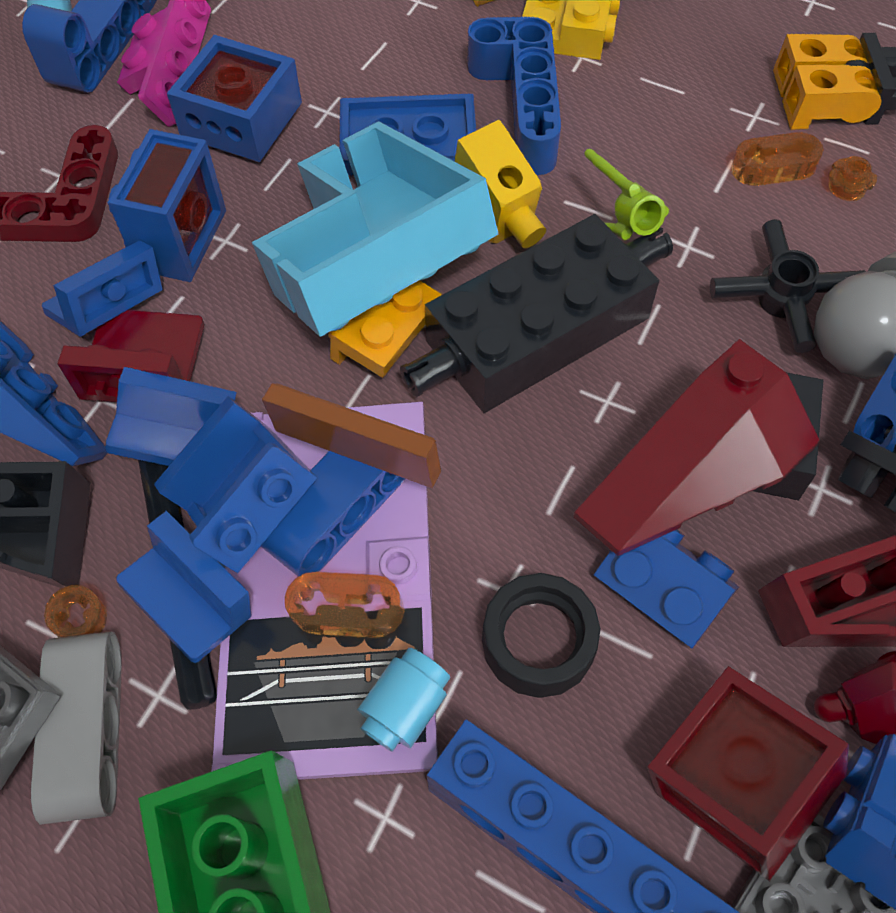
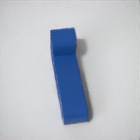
(80, 44)
(524, 53)

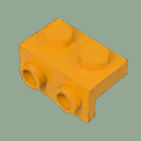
(383, 331)

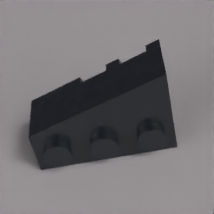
(43, 520)

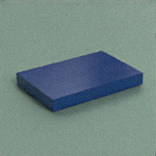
(428, 119)

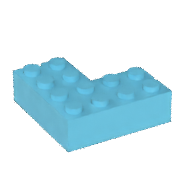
(375, 240)

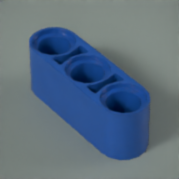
(329, 512)

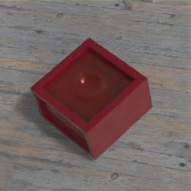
(749, 771)

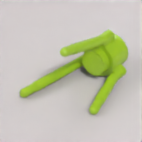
(635, 207)

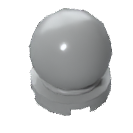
(859, 321)

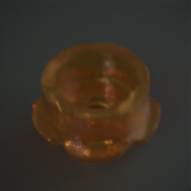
(851, 178)

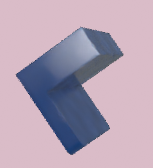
(105, 289)
(159, 415)
(185, 591)

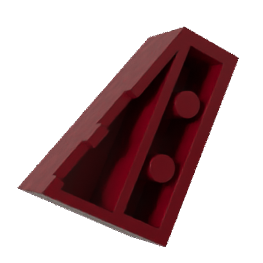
(837, 600)

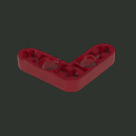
(71, 211)

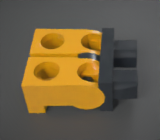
(835, 78)

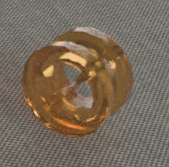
(57, 611)

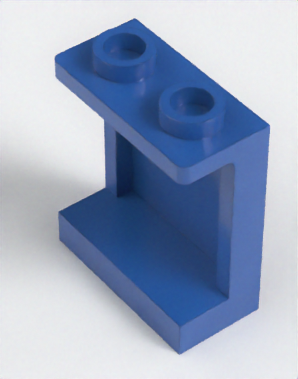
(235, 484)

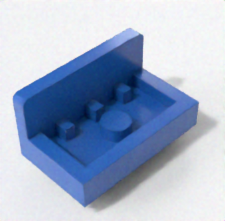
(671, 584)

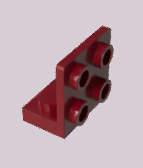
(134, 340)

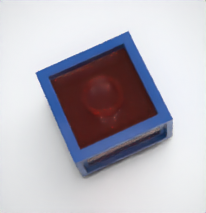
(236, 97)
(170, 201)

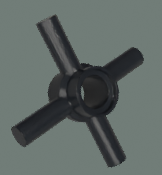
(784, 285)

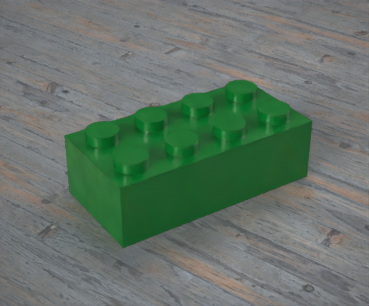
(234, 842)

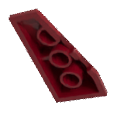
(718, 441)

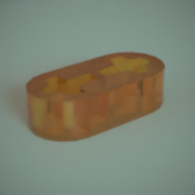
(776, 158)
(344, 618)

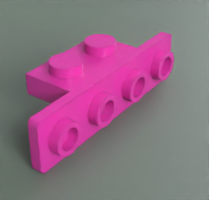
(162, 51)

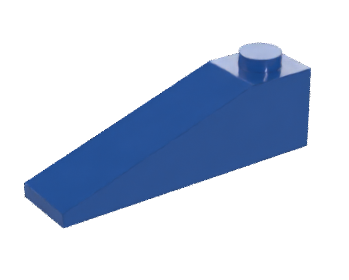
(34, 414)

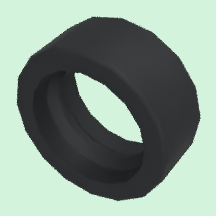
(550, 591)

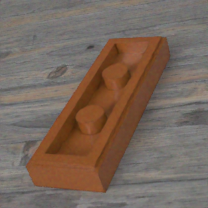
(353, 434)

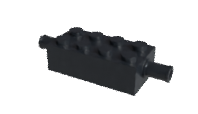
(538, 312)

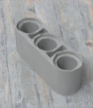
(80, 737)

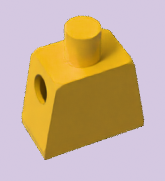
(510, 182)

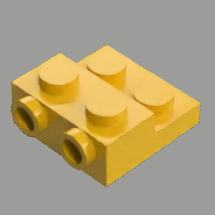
(577, 25)

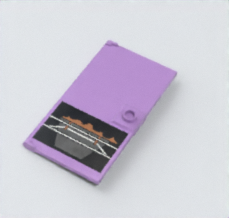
(304, 688)

